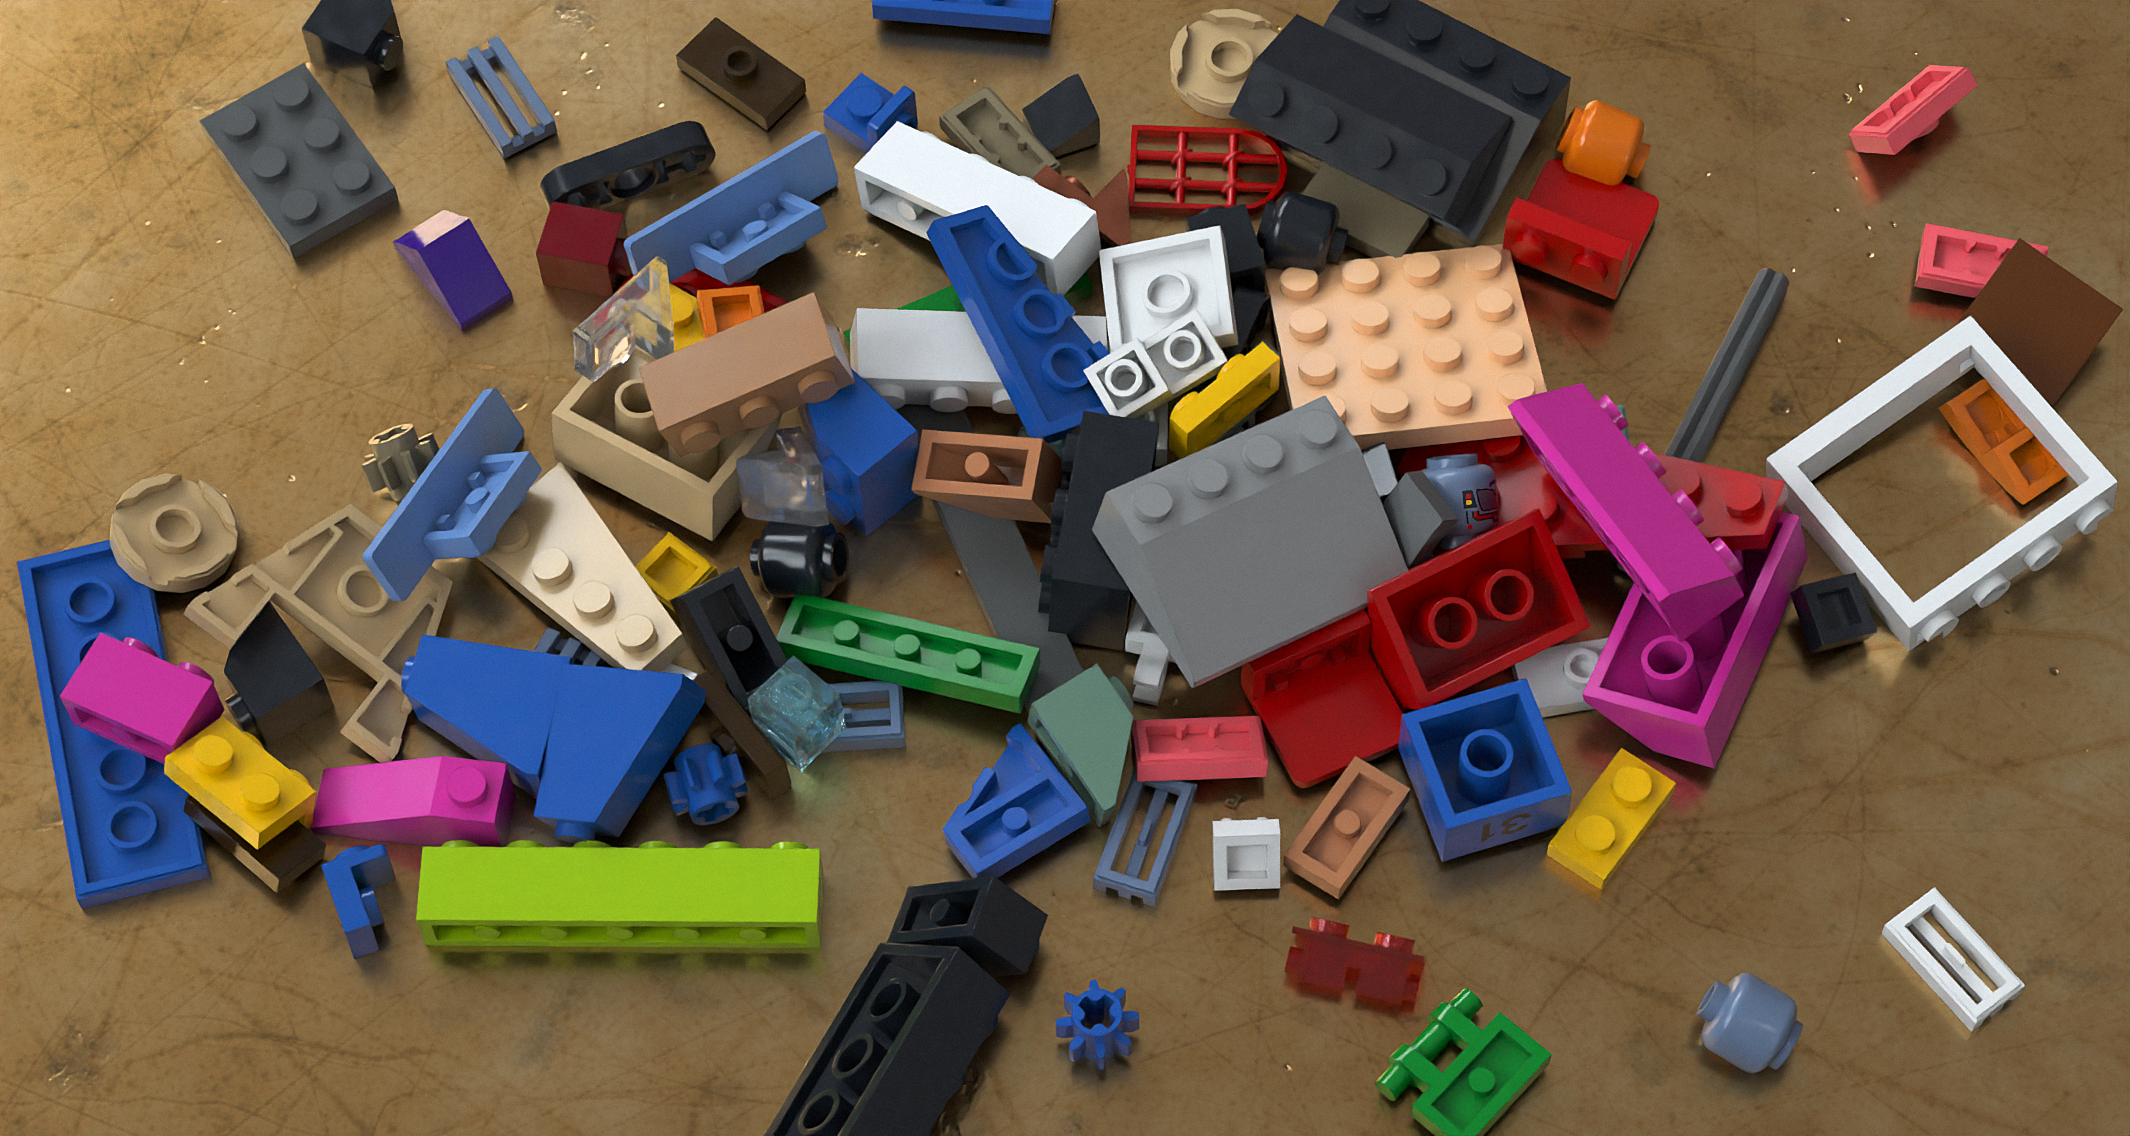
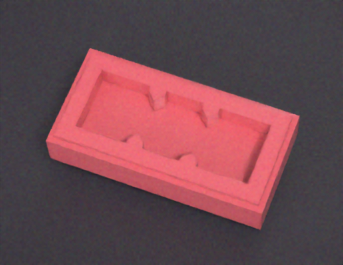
(1912, 110)
(1960, 259)
(1198, 748)

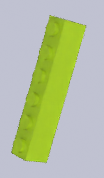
(621, 895)

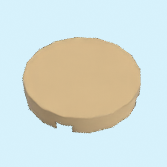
(1215, 58)
(173, 533)

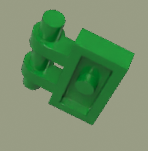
(1479, 1083)

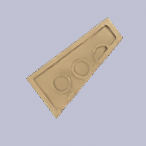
(582, 578)

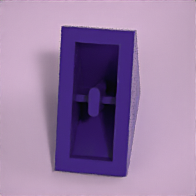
(455, 267)

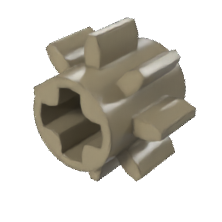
(398, 459)

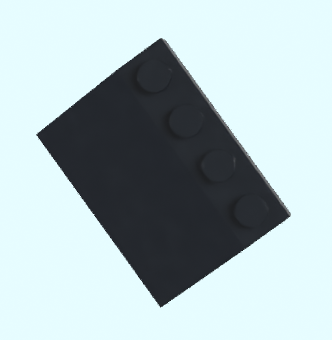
(1476, 67)

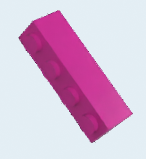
(1629, 506)
(1690, 692)

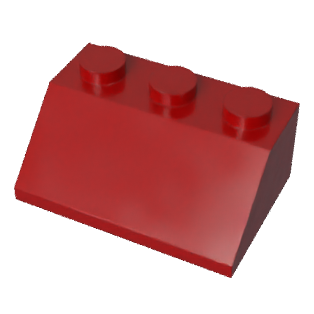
(1473, 612)

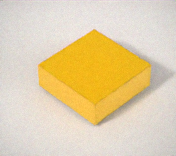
(674, 569)

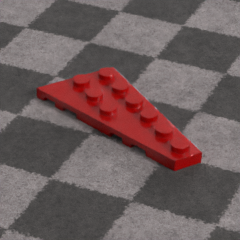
(1733, 503)

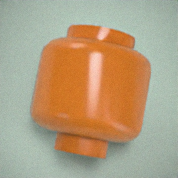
(1603, 143)

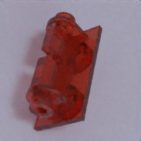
(1382, 965)

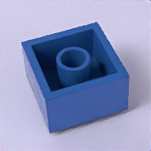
(1484, 769)

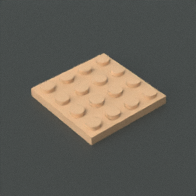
(1408, 344)

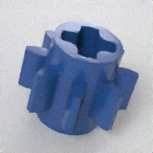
(706, 784)
(1095, 1007)

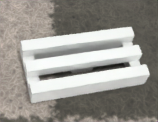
(1936, 976)

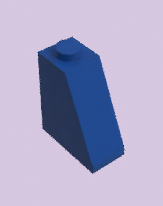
(487, 700)
(609, 745)

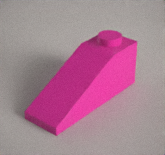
(418, 802)

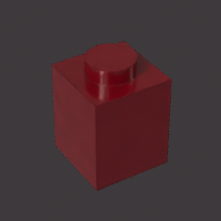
(583, 249)

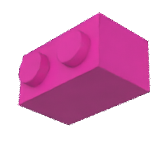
(139, 698)

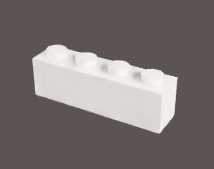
(919, 179)
(934, 358)

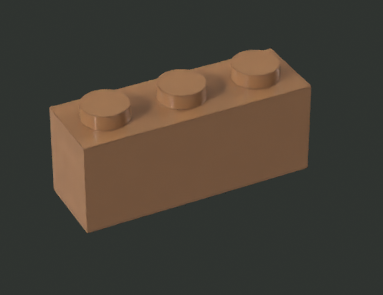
(746, 375)

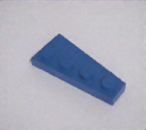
(1020, 323)

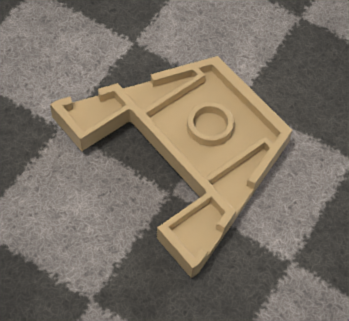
(336, 596)

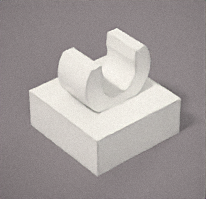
(1246, 854)

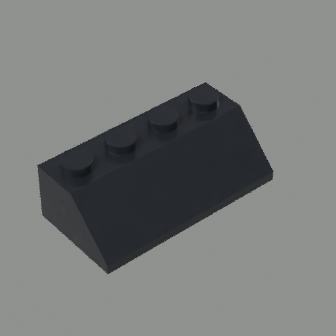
(1371, 118)
(895, 1046)

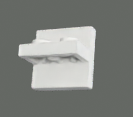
(1165, 279)

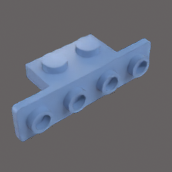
(745, 218)
(457, 498)

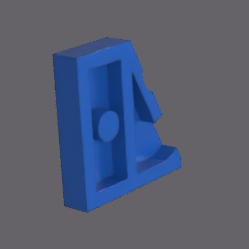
(1014, 810)

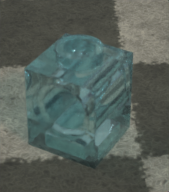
(797, 713)

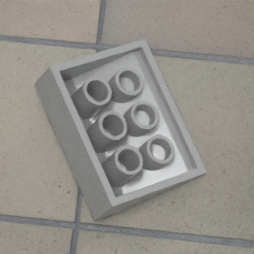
(1252, 540)

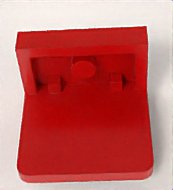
(1580, 228)
(1324, 701)

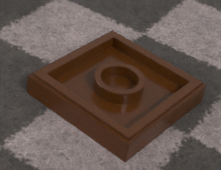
(2042, 318)

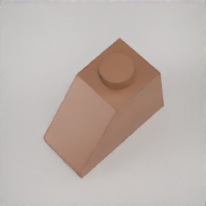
(989, 474)

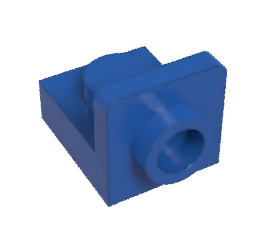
(868, 111)
(351, 883)

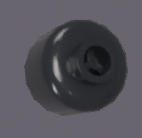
(1301, 233)
(799, 559)

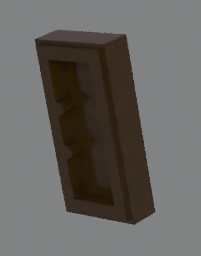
(741, 73)
(739, 734)
(276, 861)

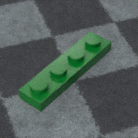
(909, 652)

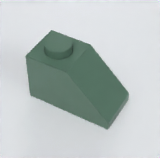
(1087, 736)

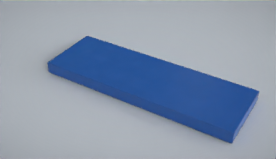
(115, 804)

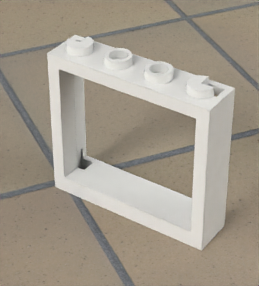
(1886, 403)

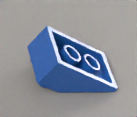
(863, 453)

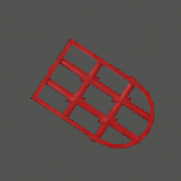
(1183, 154)

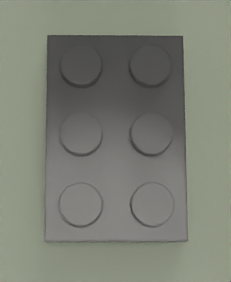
(299, 160)

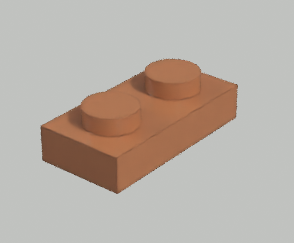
(1346, 827)

